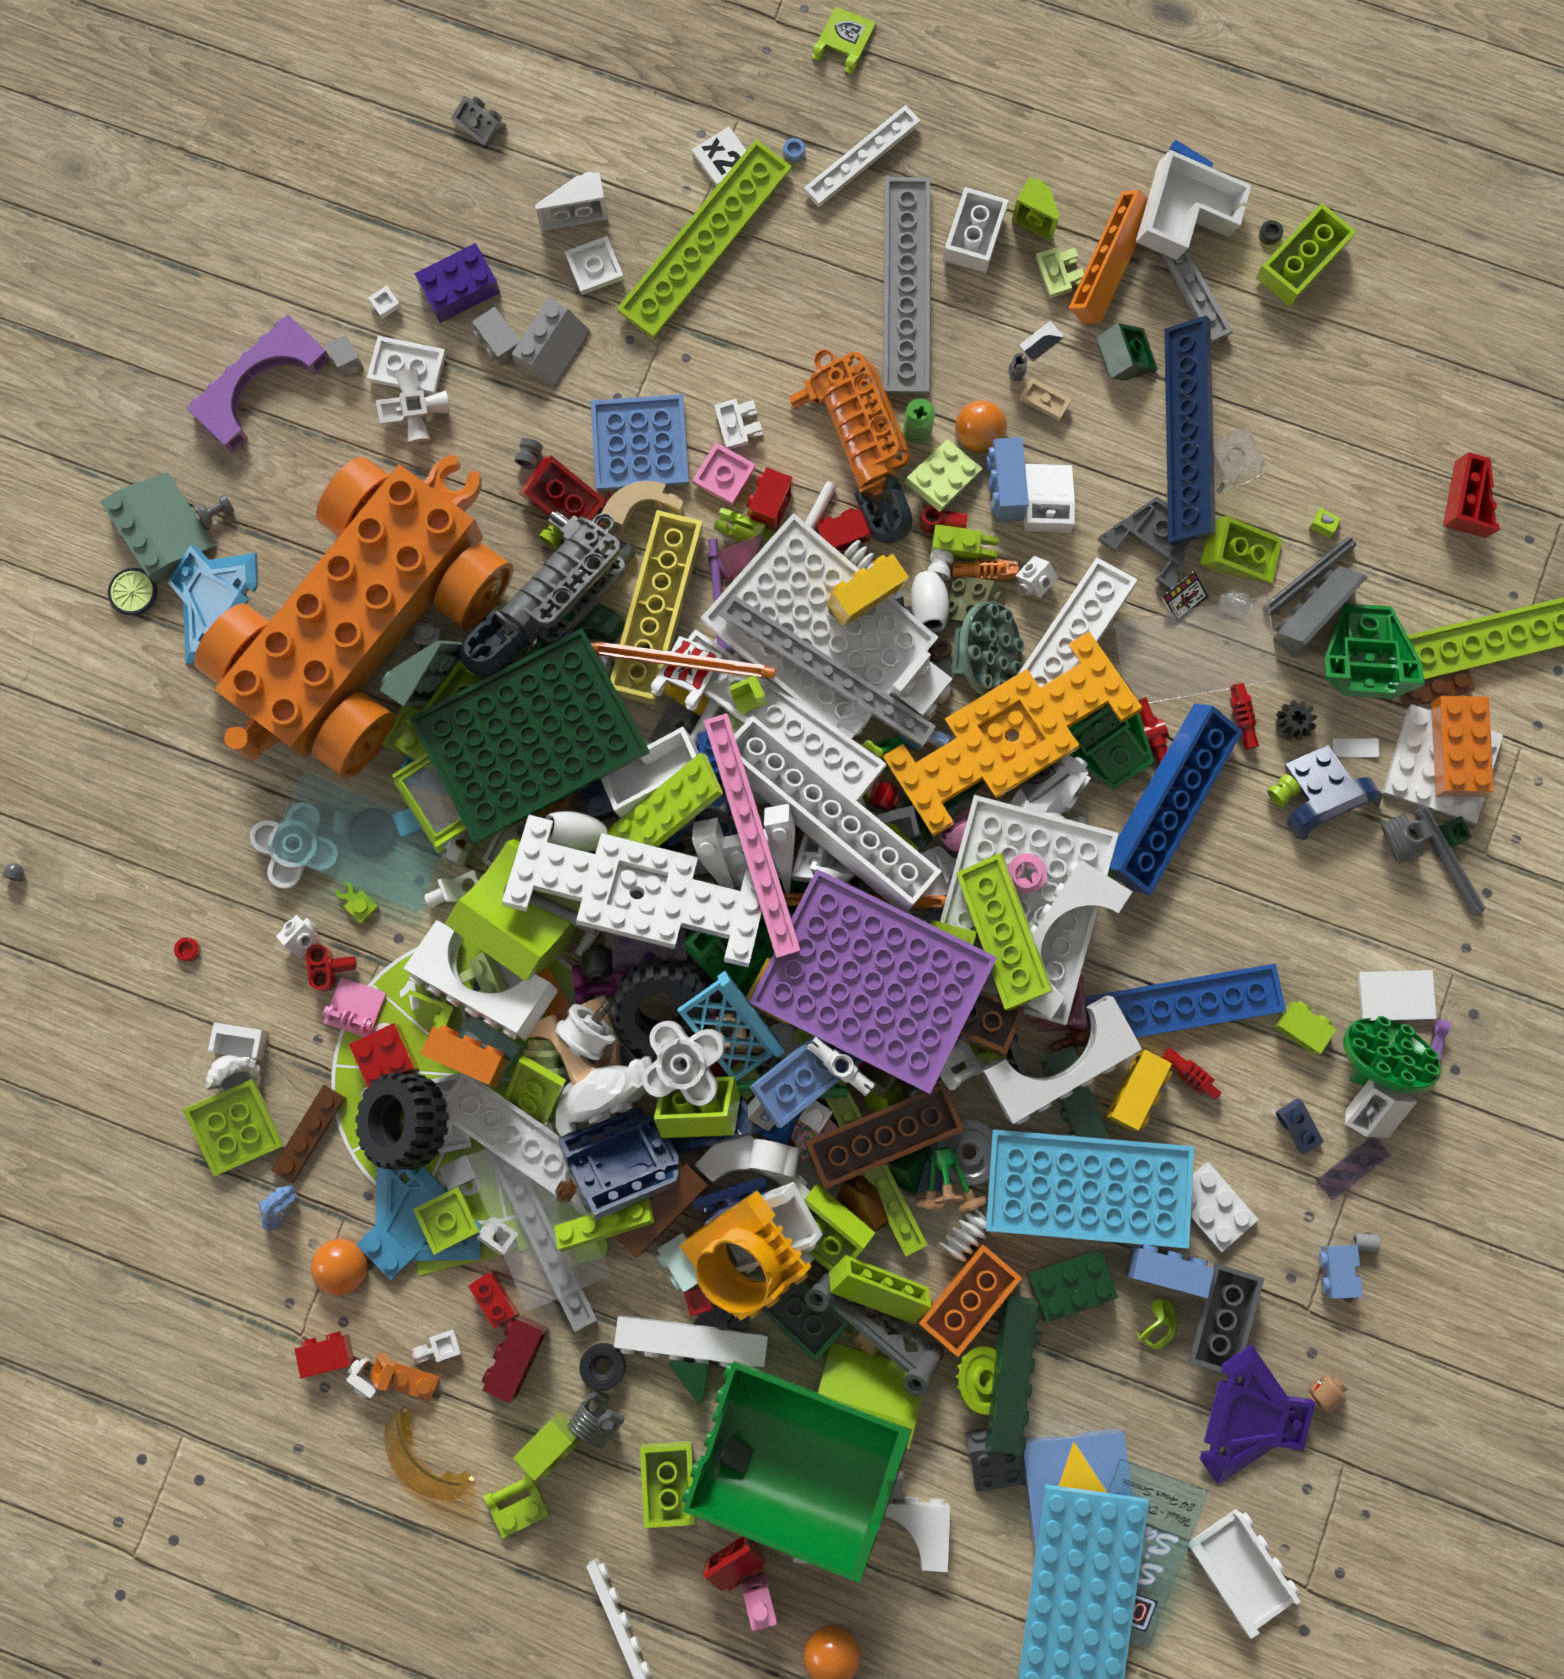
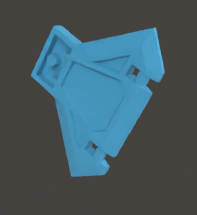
(210, 590)
(397, 1233)

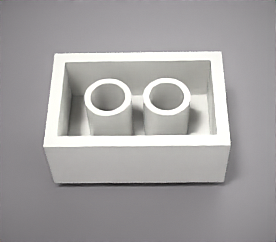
(975, 230)

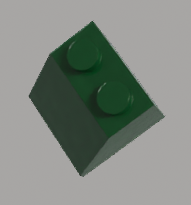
(1126, 352)

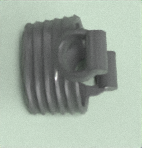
(1399, 840)
(598, 1425)

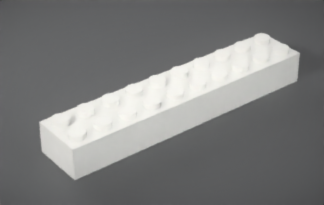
(834, 817)

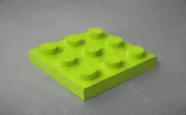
(233, 1127)

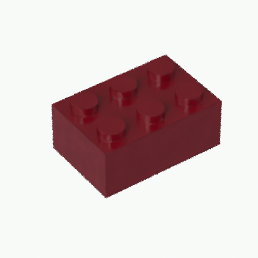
(514, 1358)

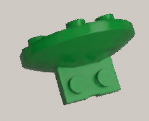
(1391, 1056)

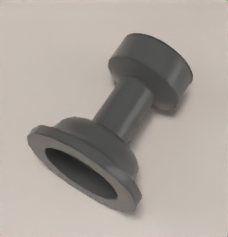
(206, 514)

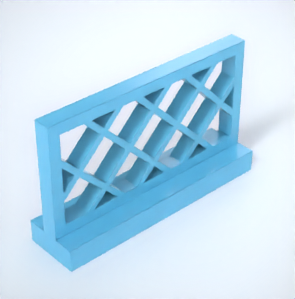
(750, 1018)

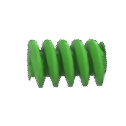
(918, 420)

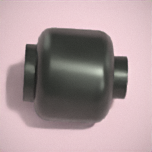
(596, 963)

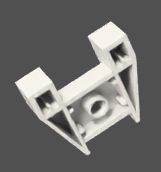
(726, 857)

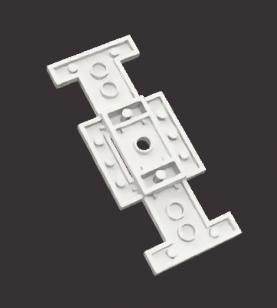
(606, 889)

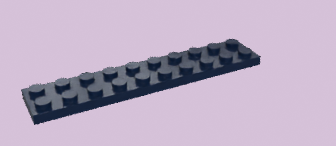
(1189, 431)

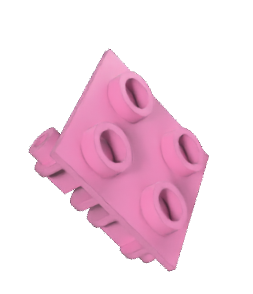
(354, 1007)

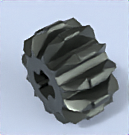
(1292, 727)

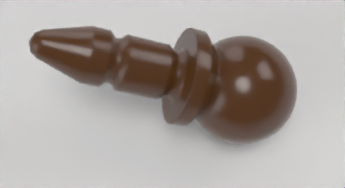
(1077, 1038)

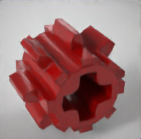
(884, 796)

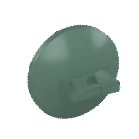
(987, 647)

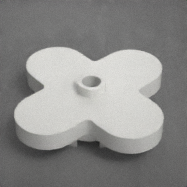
(281, 871)
(669, 1074)

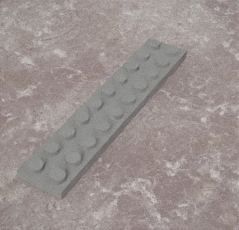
(906, 286)

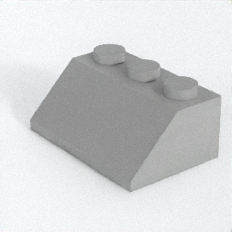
(550, 342)

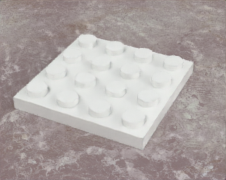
(1412, 769)

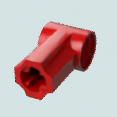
(943, 518)

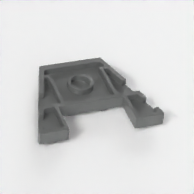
(1150, 527)

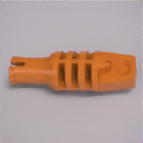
(986, 569)

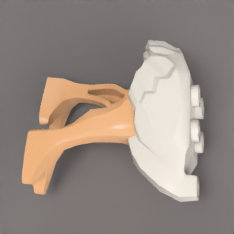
(594, 1088)

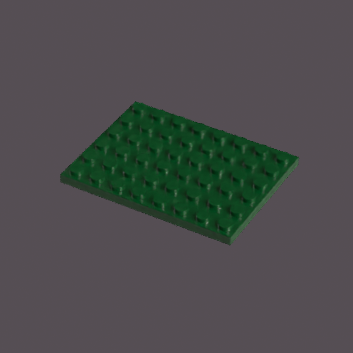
(529, 736)

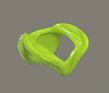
(1166, 1316)

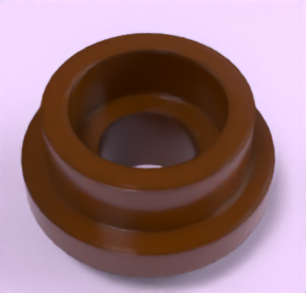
(945, 644)
(565, 1191)

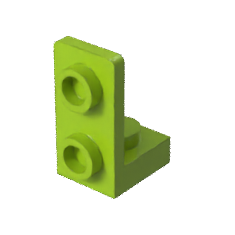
(448, 1012)

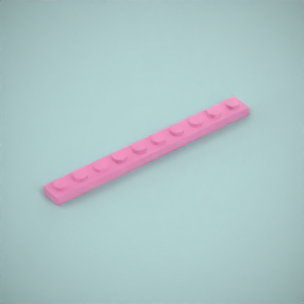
(752, 836)

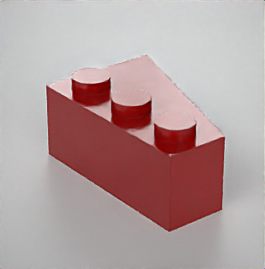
(1471, 498)

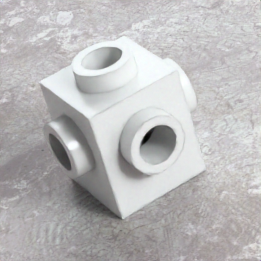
(1036, 577)
(298, 935)

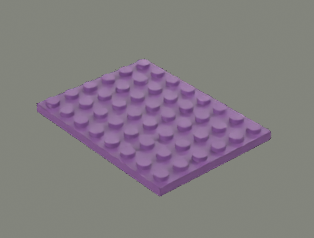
(874, 981)

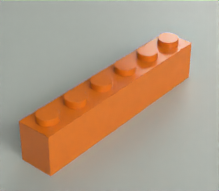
(1109, 259)

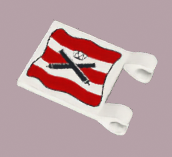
(686, 678)

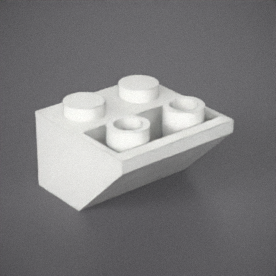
(1378, 1110)

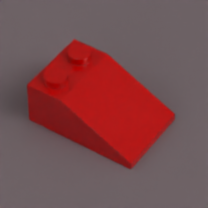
(558, 489)
(733, 1563)

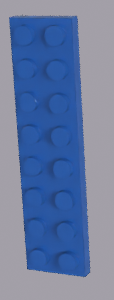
(1199, 1000)

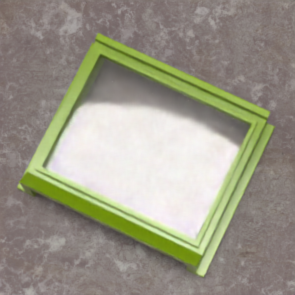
(429, 801)

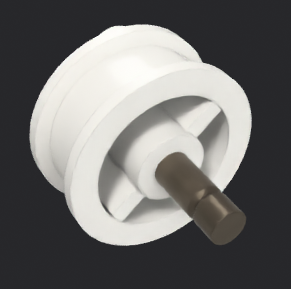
(586, 1030)

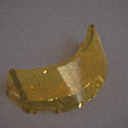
(412, 1470)

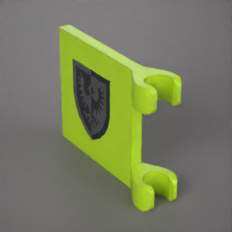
(845, 34)

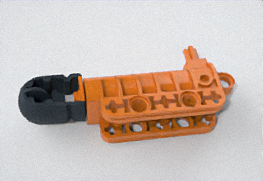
(862, 437)

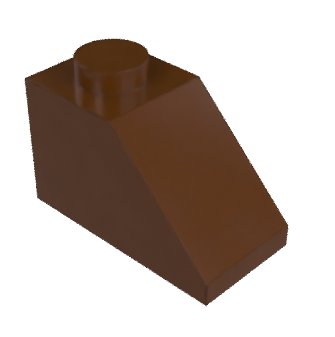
(864, 1202)

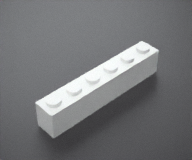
(690, 1341)

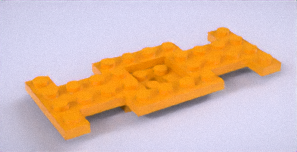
(1039, 720)

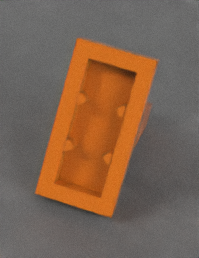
(402, 1378)

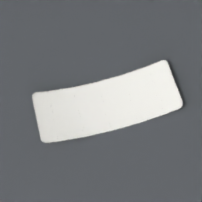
(1356, 747)

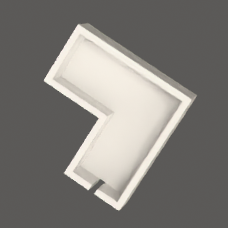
(1186, 195)
(640, 778)

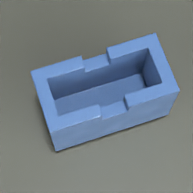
(1339, 1271)

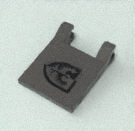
(1044, 781)

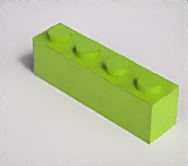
(879, 1289)

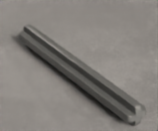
(1311, 574)
(1451, 862)

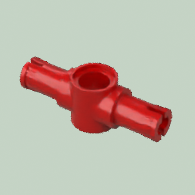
(1155, 730)

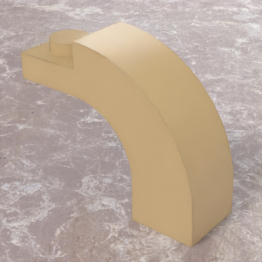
(637, 497)

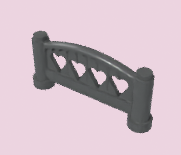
(918, 1364)

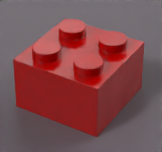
(771, 498)
(383, 1053)

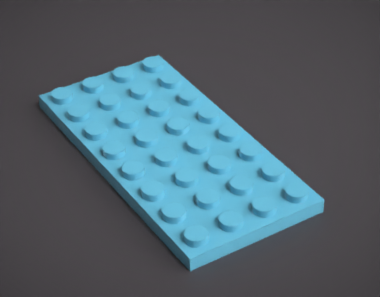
(1090, 1188)
(1083, 1585)

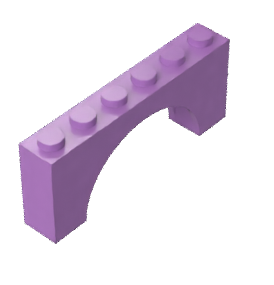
(283, 345)

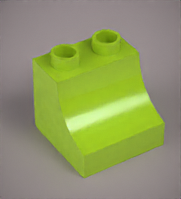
(512, 937)

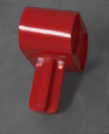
(326, 966)

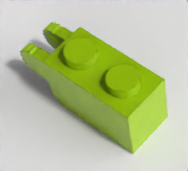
(963, 543)

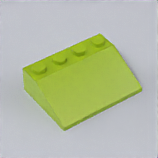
(869, 1384)

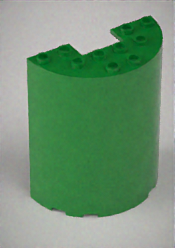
(814, 1472)

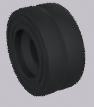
(599, 1381)

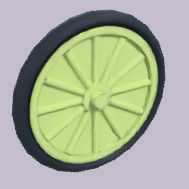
(132, 591)

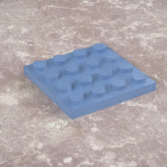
(639, 441)

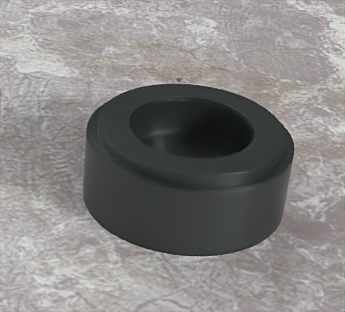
(1270, 232)

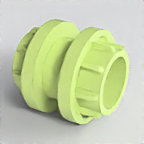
(545, 1054)

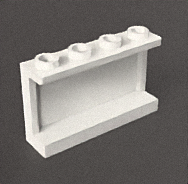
(791, 1215)
(1243, 1571)

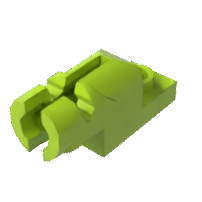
(743, 527)

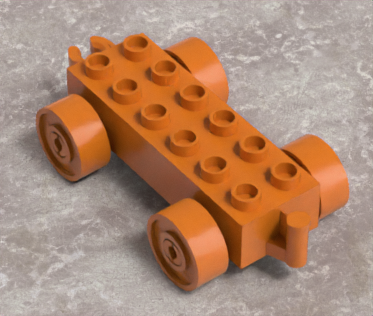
(392, 557)

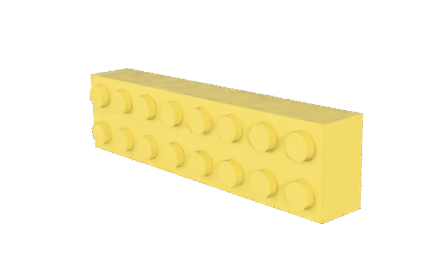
(657, 601)

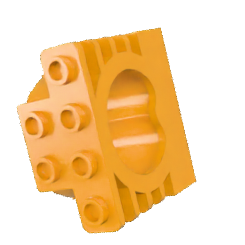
(752, 1228)

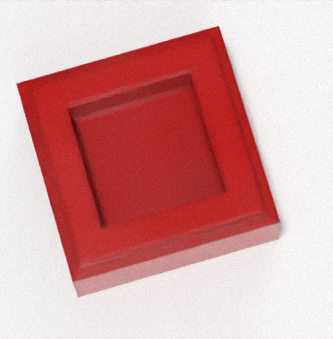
(697, 1302)

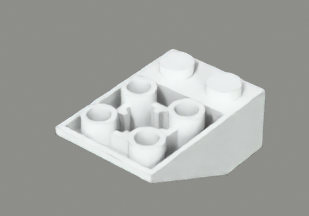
(1049, 498)

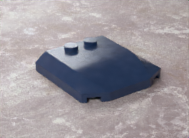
(620, 1162)

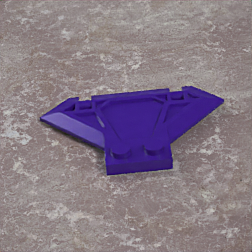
(1251, 1417)

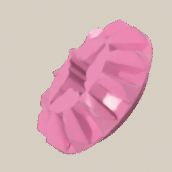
(1038, 877)

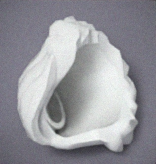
(231, 1071)

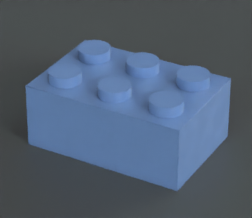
(1007, 479)
(1170, 1270)

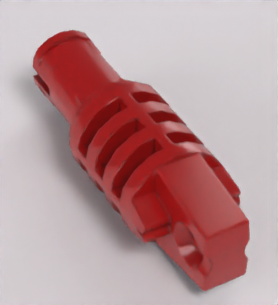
(1244, 715)
(1191, 1074)

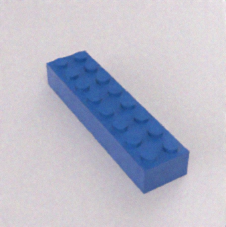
(1173, 798)

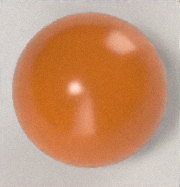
(979, 426)
(339, 1267)
(831, 1654)

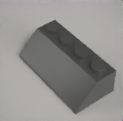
(1318, 609)
(1226, 1317)

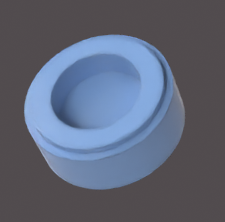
(794, 150)

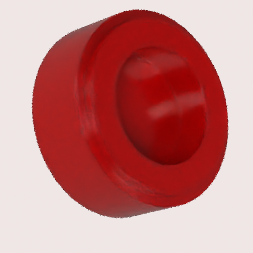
(187, 949)

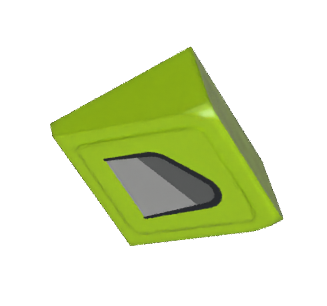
(1324, 523)

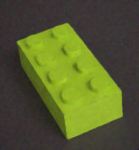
(1306, 254)

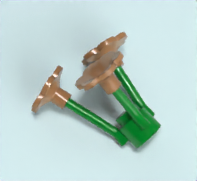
(943, 1159)

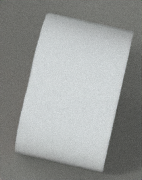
(774, 1158)

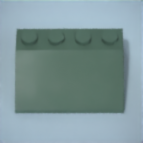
(156, 524)
(422, 674)

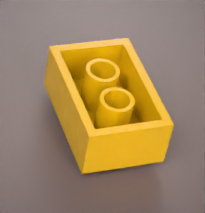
(866, 589)
(1139, 1091)

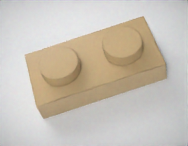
(1045, 399)

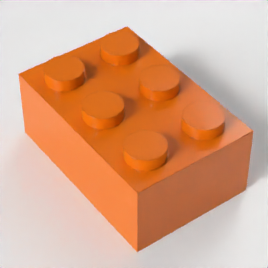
(465, 1055)

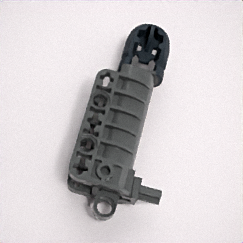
(549, 595)

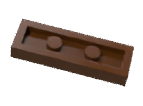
(1445, 685)

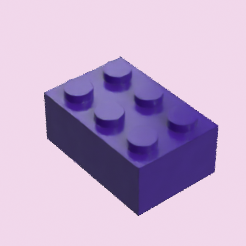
(457, 282)

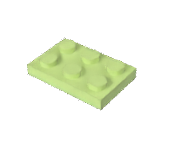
(943, 475)

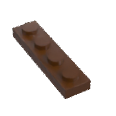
(308, 1133)

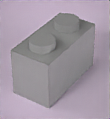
(496, 335)

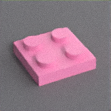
(724, 474)

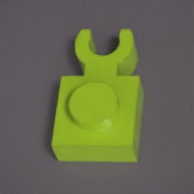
(358, 903)

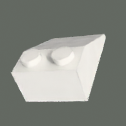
(573, 203)

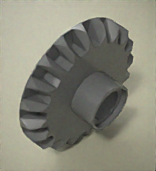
(979, 1138)

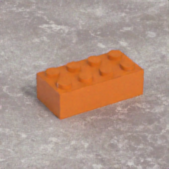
(1462, 746)
(969, 1299)

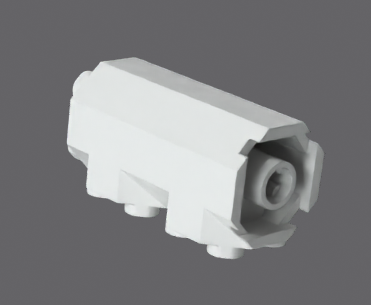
(1062, 796)

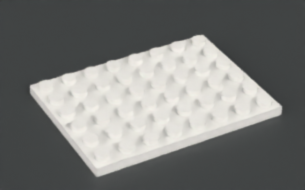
(792, 586)
(1058, 842)

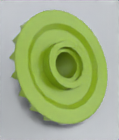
(977, 1378)

